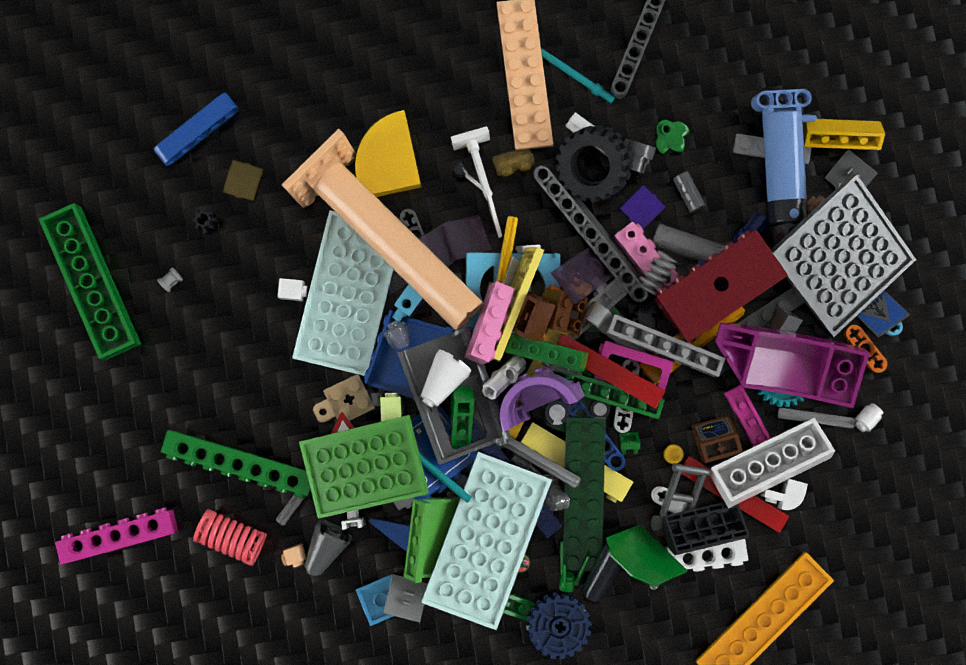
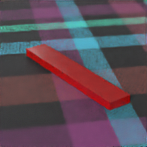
(617, 374)
(753, 506)

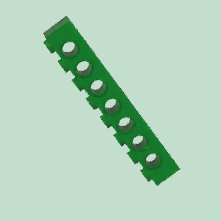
(175, 440)

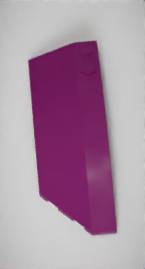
(793, 363)

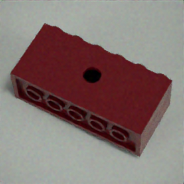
(743, 270)

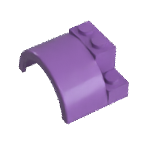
(536, 392)

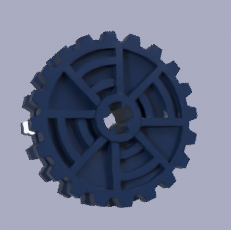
(568, 636)

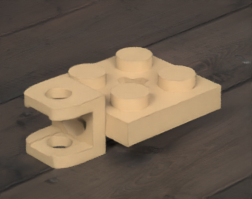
(335, 400)

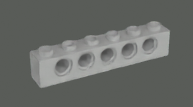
(665, 346)

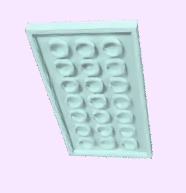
(343, 301)
(486, 541)

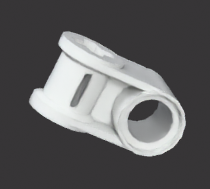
(675, 506)

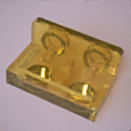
(513, 161)

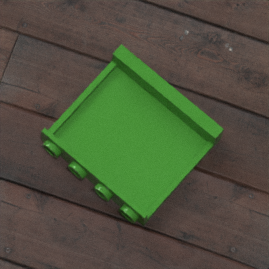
(426, 535)

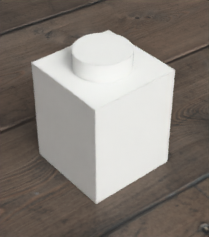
(292, 289)

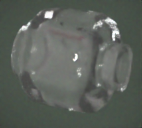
(398, 335)

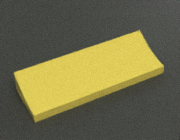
(521, 284)

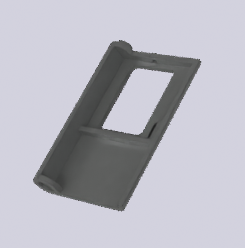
(417, 364)

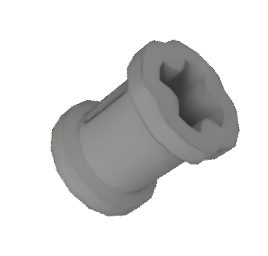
(170, 279)

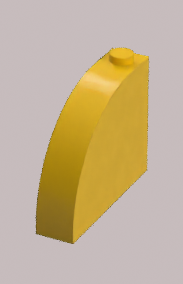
(387, 158)

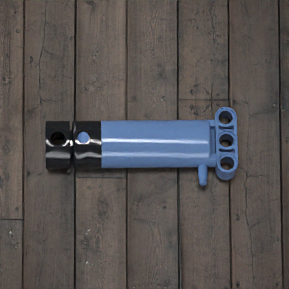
(784, 158)

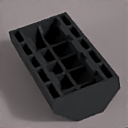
(704, 528)

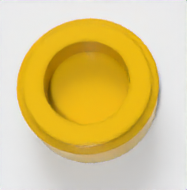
(673, 454)

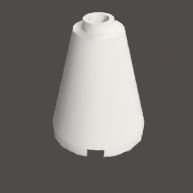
(443, 378)

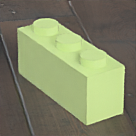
(392, 406)

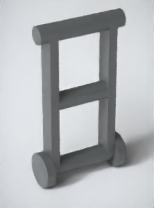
(657, 521)

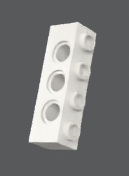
(737, 555)

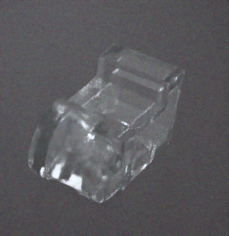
(555, 497)

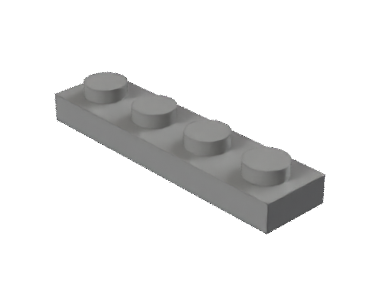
(754, 147)

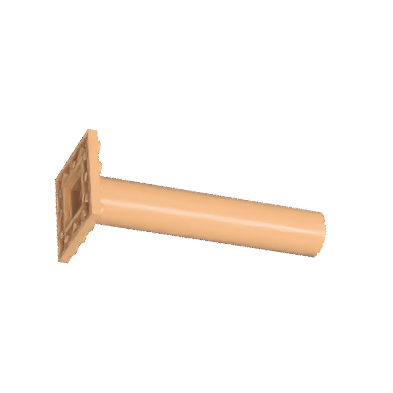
(329, 178)

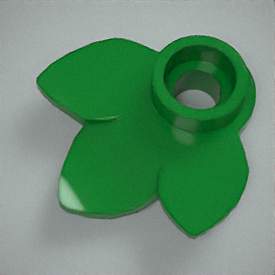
(673, 138)

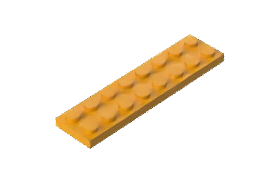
(768, 615)

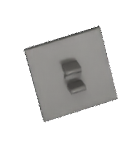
(405, 598)

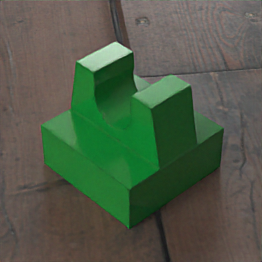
(629, 441)

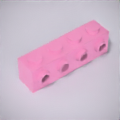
(640, 250)
(489, 323)

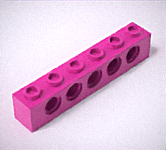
(67, 547)

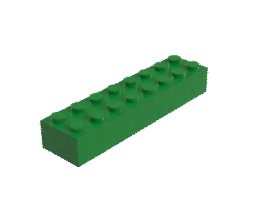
(89, 281)

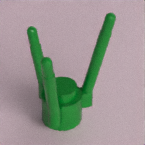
(567, 579)

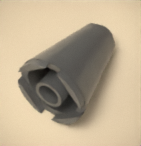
(325, 546)

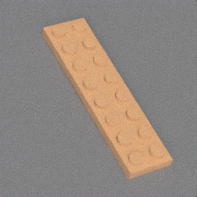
(524, 74)

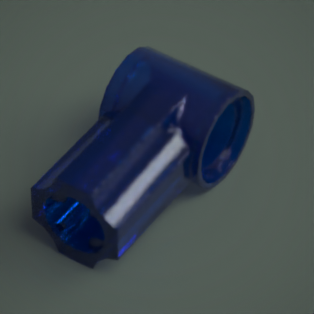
(756, 222)

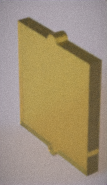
(243, 180)

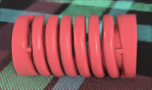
(226, 546)

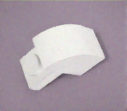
(790, 496)

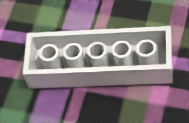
(771, 462)

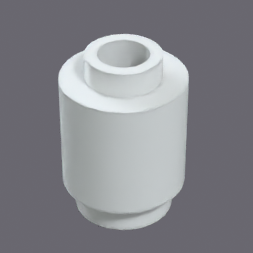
(868, 417)

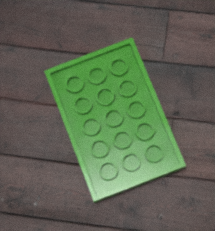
(364, 467)

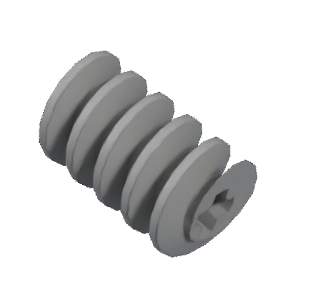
(657, 273)

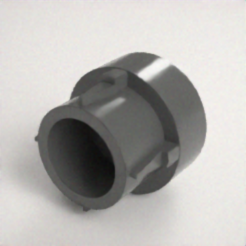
(641, 154)

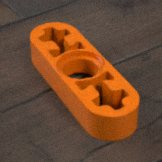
(873, 349)

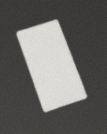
(511, 272)

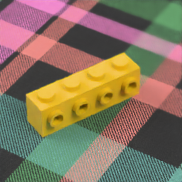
(843, 134)

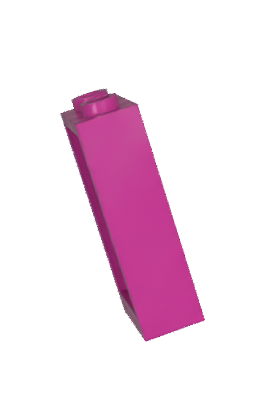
(641, 356)

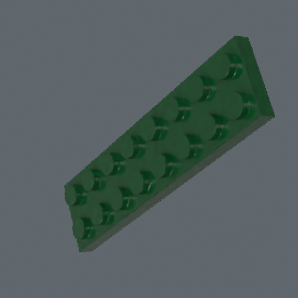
(586, 502)

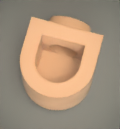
(294, 555)

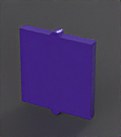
(642, 207)

